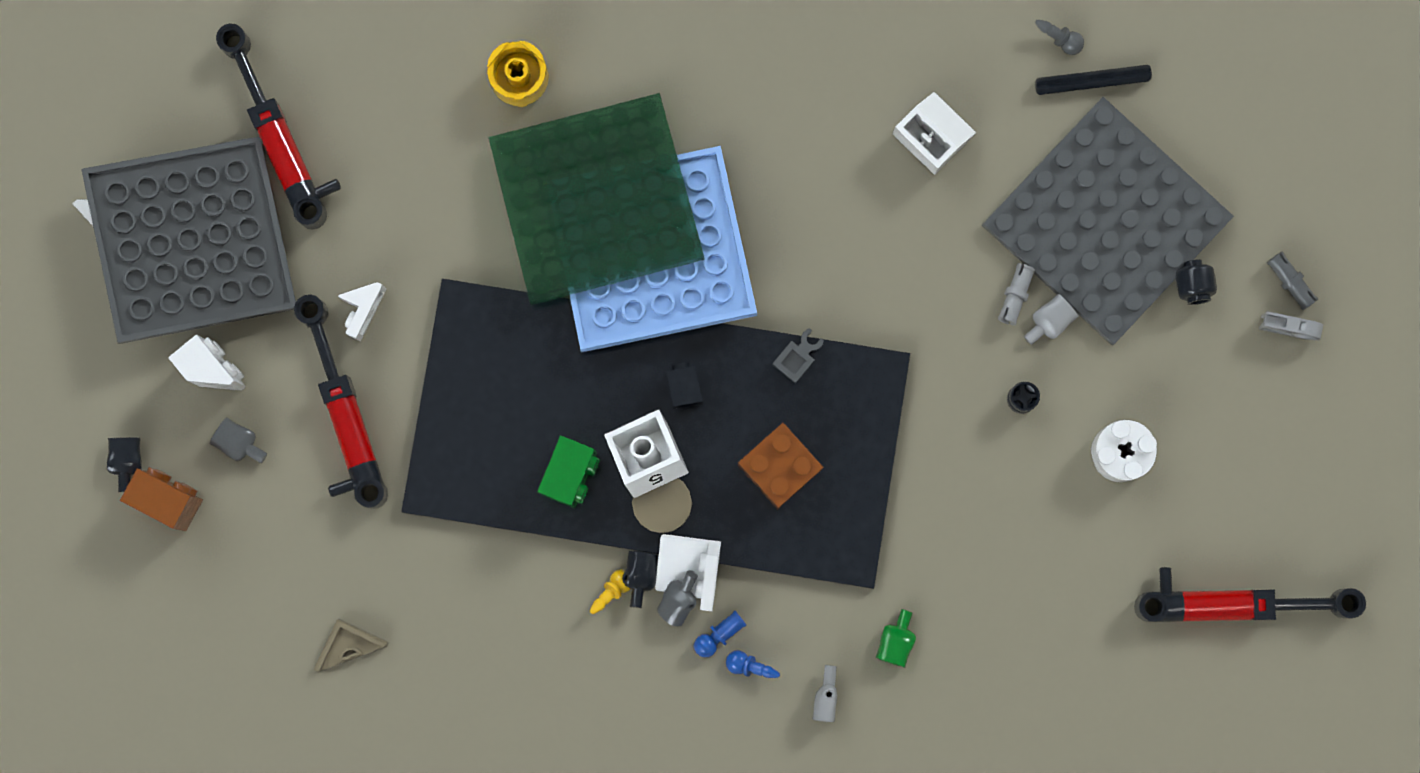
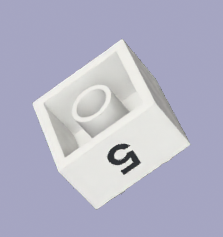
(646, 453)

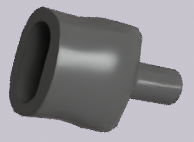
(236, 441)
(678, 600)

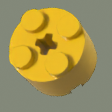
(518, 57)

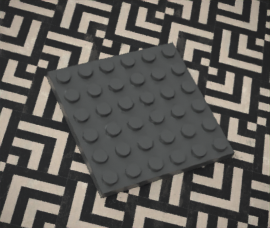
(1107, 220)
(188, 239)

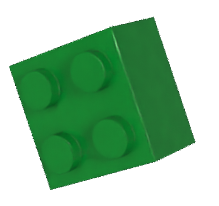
(568, 472)

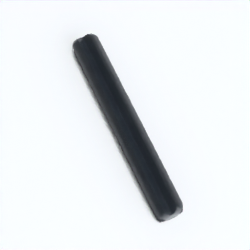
(1093, 79)

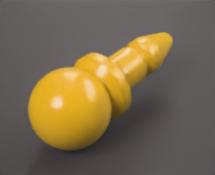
(612, 590)

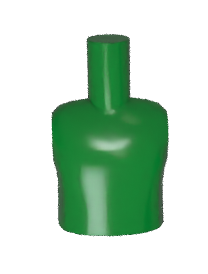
(897, 641)

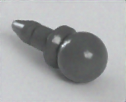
(1070, 42)

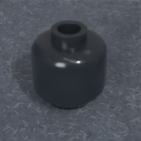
(1196, 282)

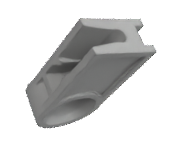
(1291, 326)

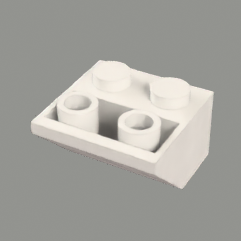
(933, 132)
(203, 365)

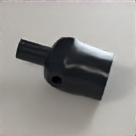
(123, 459)
(640, 575)

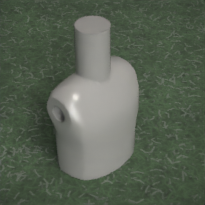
(1051, 319)
(825, 704)

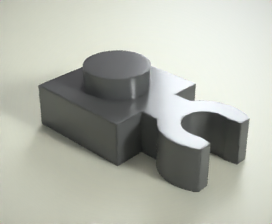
(796, 359)

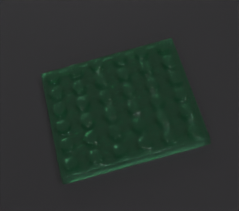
(595, 198)

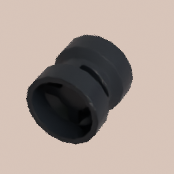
(1028, 396)

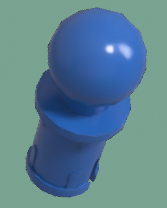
(706, 644)

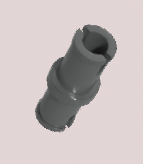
(1292, 280)

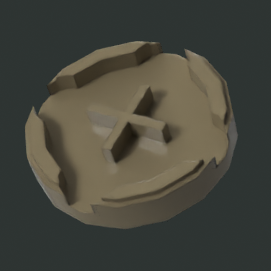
(663, 507)

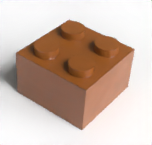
(780, 465)
(162, 500)

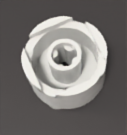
(1140, 446)

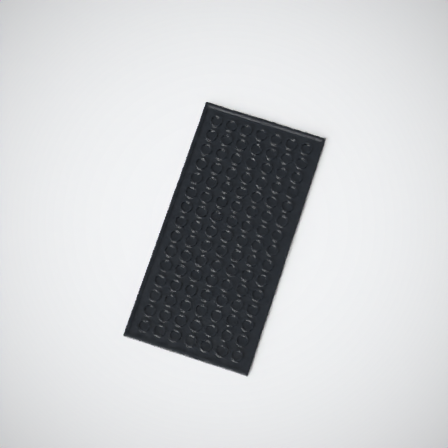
(514, 380)

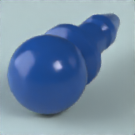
(738, 663)

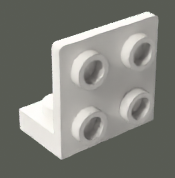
(682, 554)

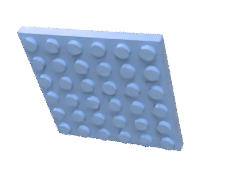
(682, 296)

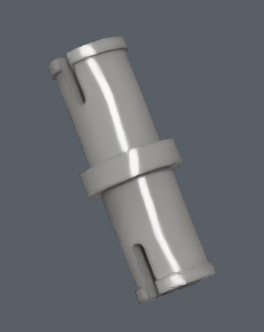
(1016, 294)

